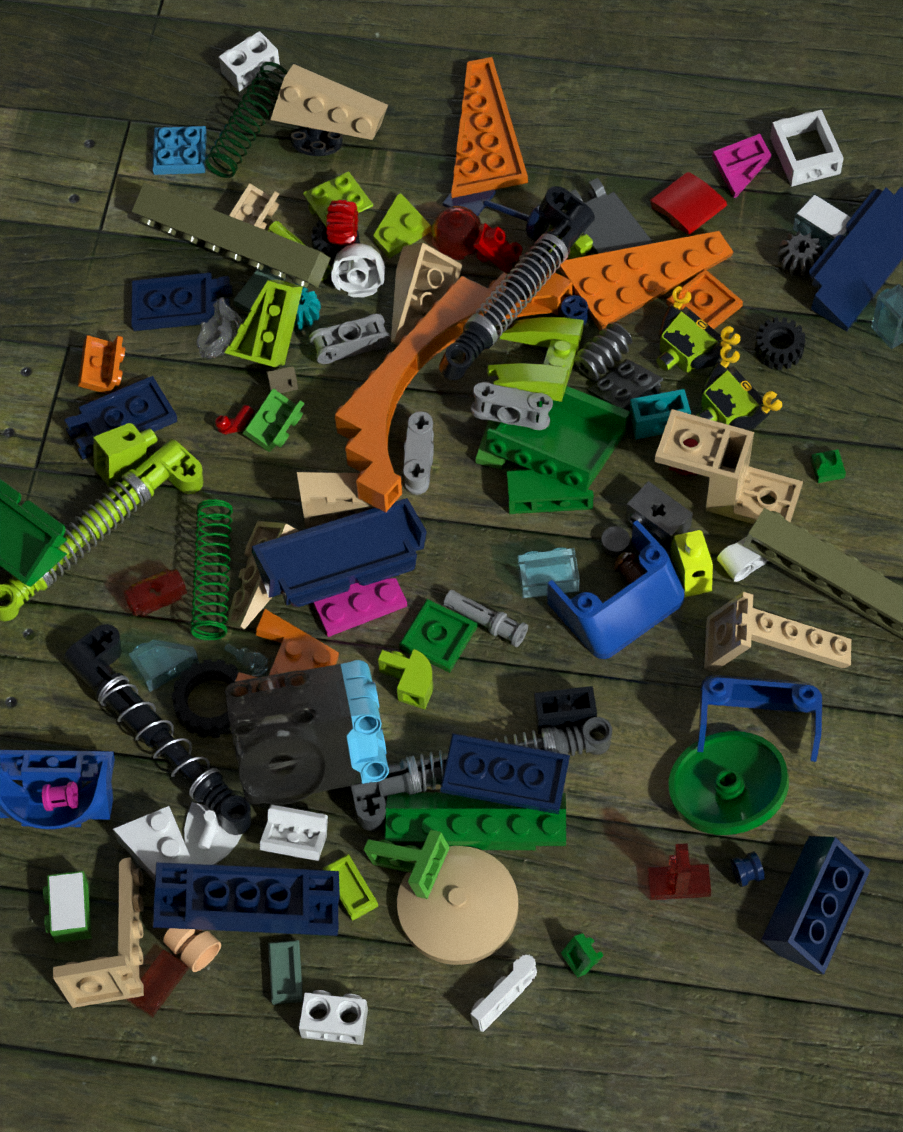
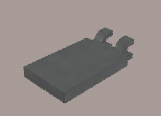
(613, 223)

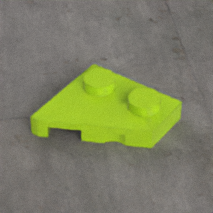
(400, 227)

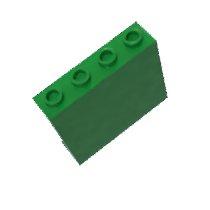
(574, 444)

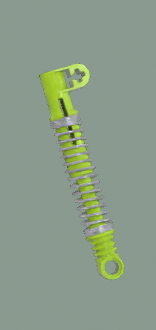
(136, 487)

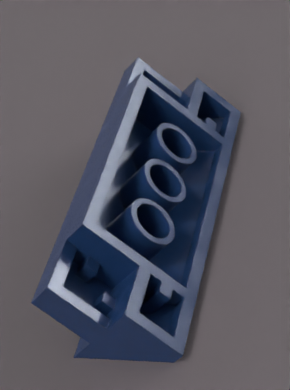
(246, 899)

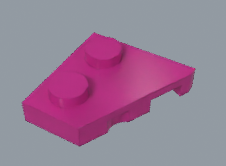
(741, 162)

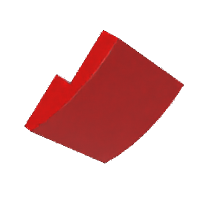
(688, 203)

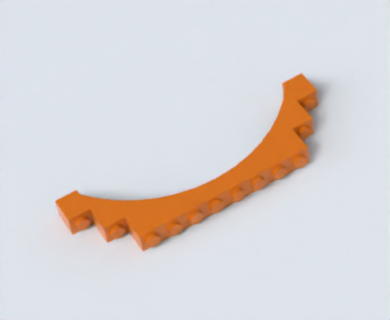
(369, 411)

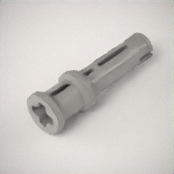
(496, 622)

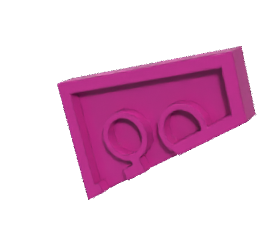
(359, 605)

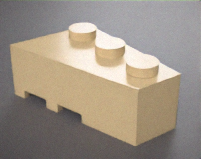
(329, 497)

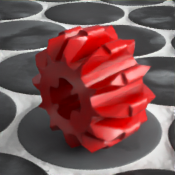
(342, 222)

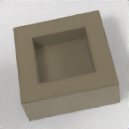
(283, 379)

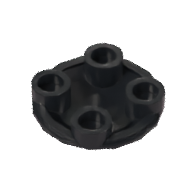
(316, 142)

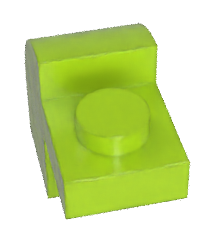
(415, 675)

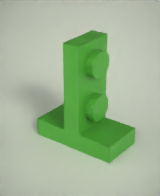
(422, 864)

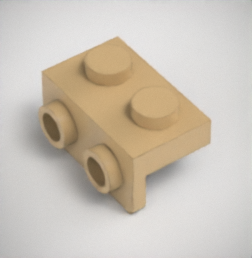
(255, 206)

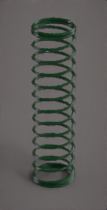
(227, 159)

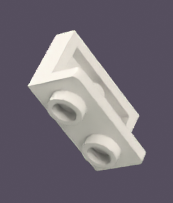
(294, 832)

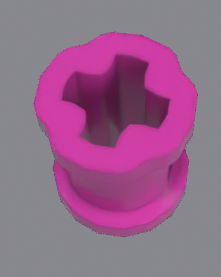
(60, 796)

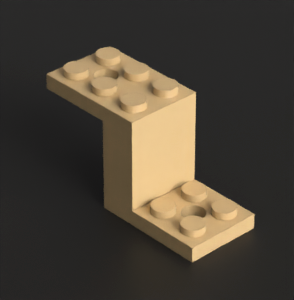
(725, 457)

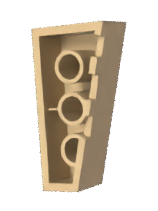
(326, 105)

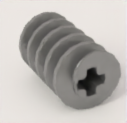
(603, 350)

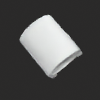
(740, 561)

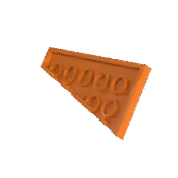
(486, 143)

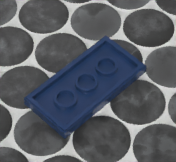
(505, 773)

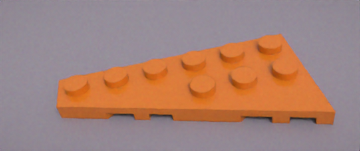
(634, 276)

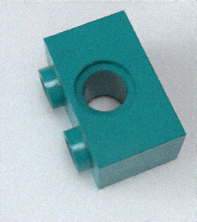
(651, 412)

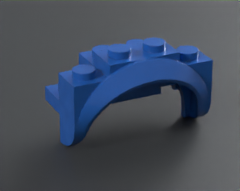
(57, 769)

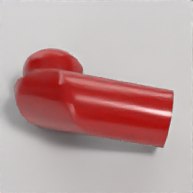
(236, 424)

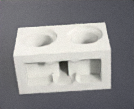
(245, 59)
(331, 1026)

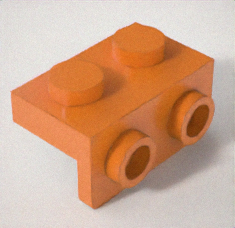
(101, 364)

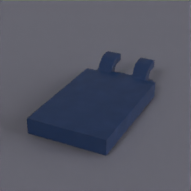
(177, 300)
(137, 404)

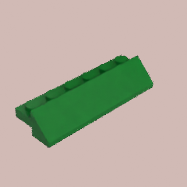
(471, 822)

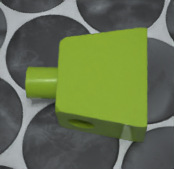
(120, 451)

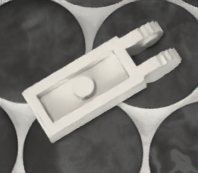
(504, 993)

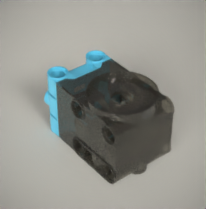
(306, 732)

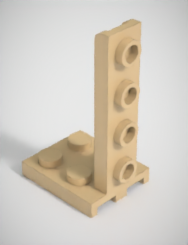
(737, 623)
(116, 976)

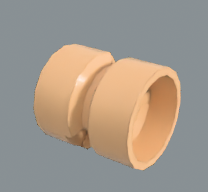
(195, 946)

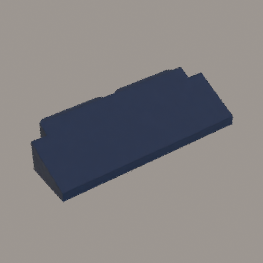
(861, 263)
(341, 553)

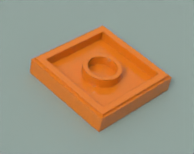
(709, 299)

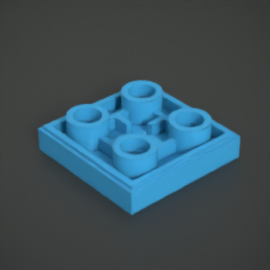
(179, 150)

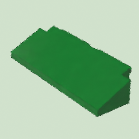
(27, 537)

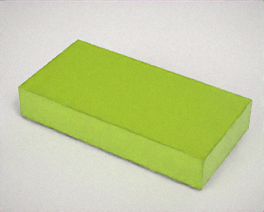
(353, 890)

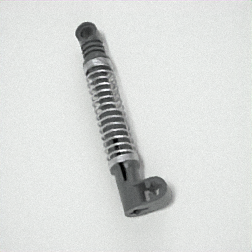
(415, 775)

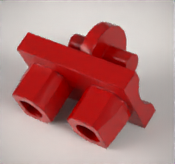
(494, 247)

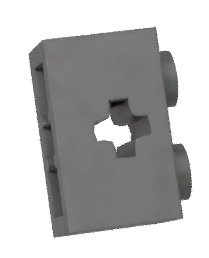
(659, 514)

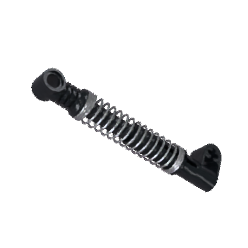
(480, 331)

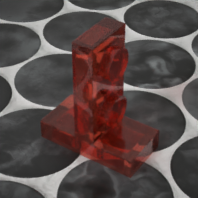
(679, 878)

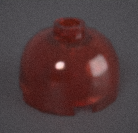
(455, 232)

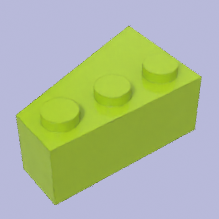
(269, 325)

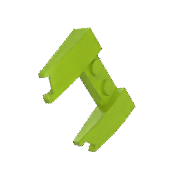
(561, 338)

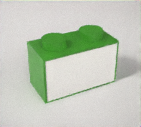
(68, 907)

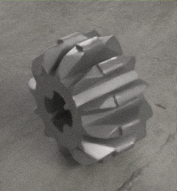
(799, 253)

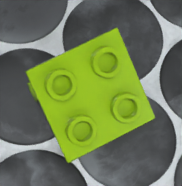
(343, 188)

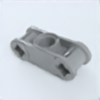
(337, 342)
(511, 406)
(418, 453)

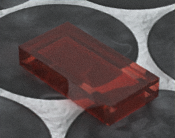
(159, 982)

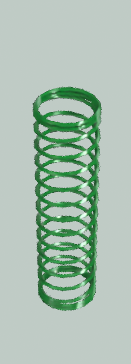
(213, 516)

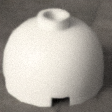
(358, 270)

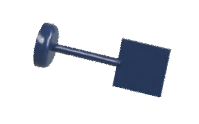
(478, 201)

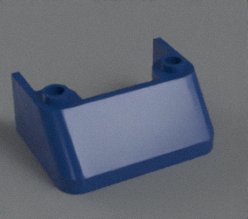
(629, 613)
(761, 694)

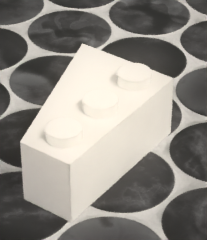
(153, 840)

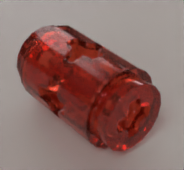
(143, 602)

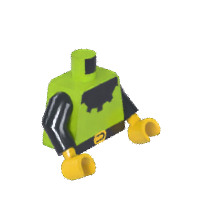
(688, 339)
(730, 397)

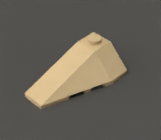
(252, 595)

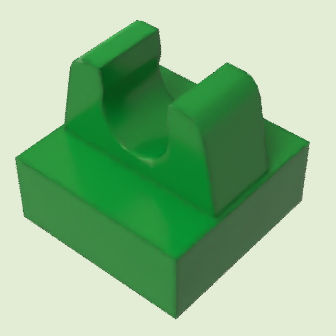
(828, 466)
(581, 955)

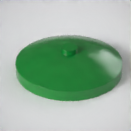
(730, 784)

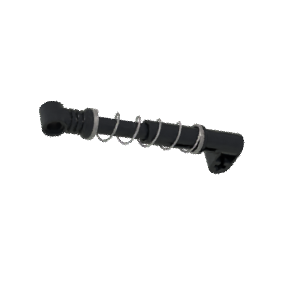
(114, 691)

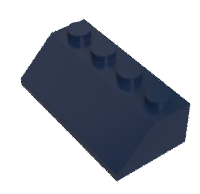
(816, 903)

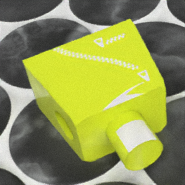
(692, 555)

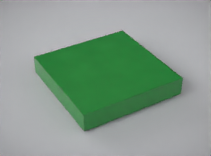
(438, 635)

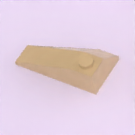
(420, 281)

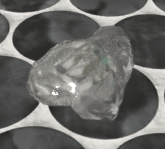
(218, 331)

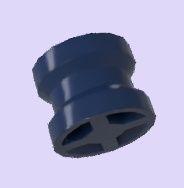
(573, 305)
(747, 869)

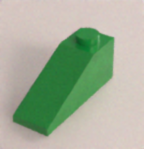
(539, 493)

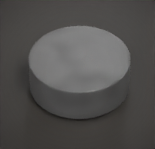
(615, 541)

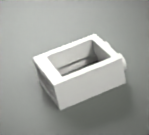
(809, 168)

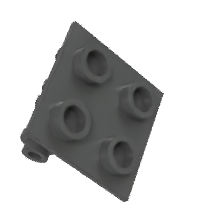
(626, 383)

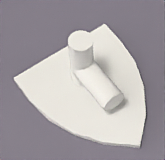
(206, 837)

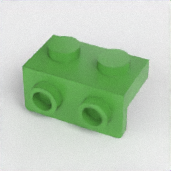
(272, 420)

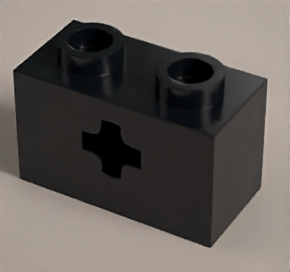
(564, 707)

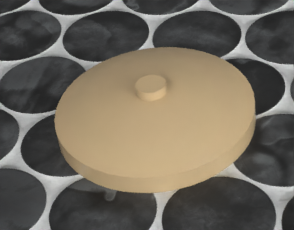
(467, 909)

